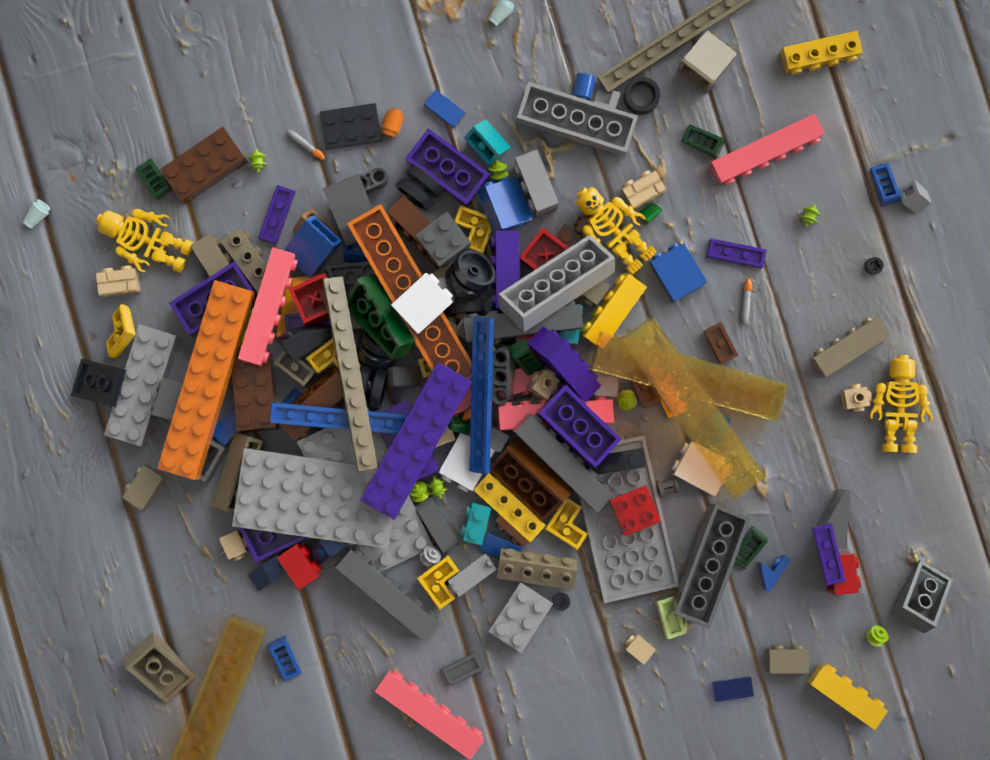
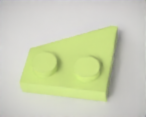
(672, 624)

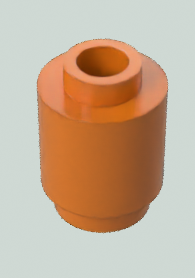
(392, 122)

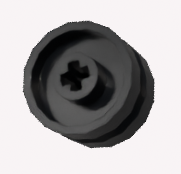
(419, 188)
(470, 275)
(372, 354)
(375, 386)

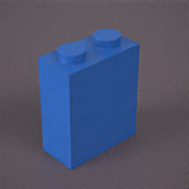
(505, 204)
(313, 246)
(677, 272)

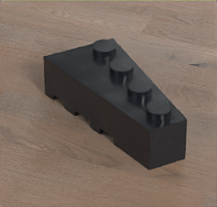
(351, 273)

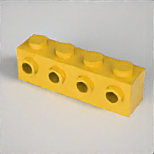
(821, 52)
(614, 308)
(509, 507)
(847, 696)

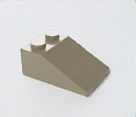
(158, 667)

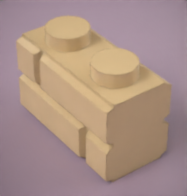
(643, 190)
(118, 282)

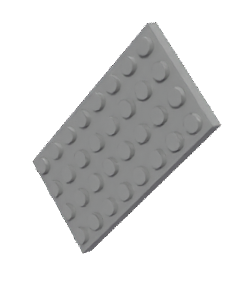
(307, 499)
(407, 532)
(632, 562)

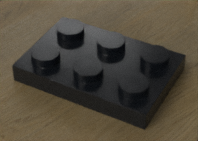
(350, 126)
(98, 382)

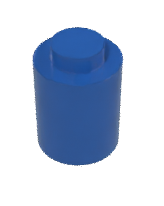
(584, 86)

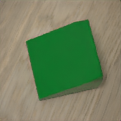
(650, 212)

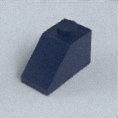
(325, 549)
(267, 573)

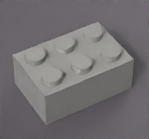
(535, 183)
(520, 616)

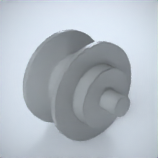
(430, 556)

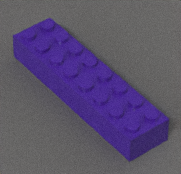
(415, 440)

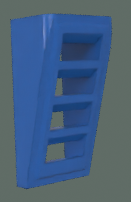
(878, 186)
(276, 644)

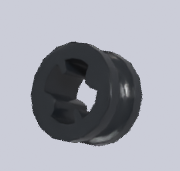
(869, 269)
(558, 596)

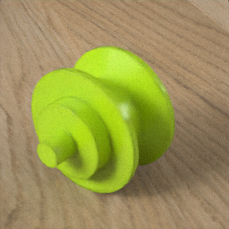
(257, 161)
(498, 170)
(810, 215)
(626, 400)
(437, 487)
(419, 492)
(877, 636)

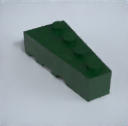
(377, 316)

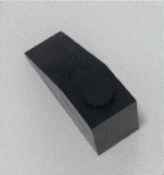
(302, 340)
(620, 461)

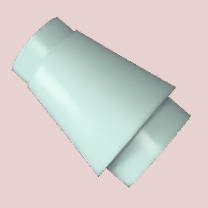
(501, 11)
(36, 213)

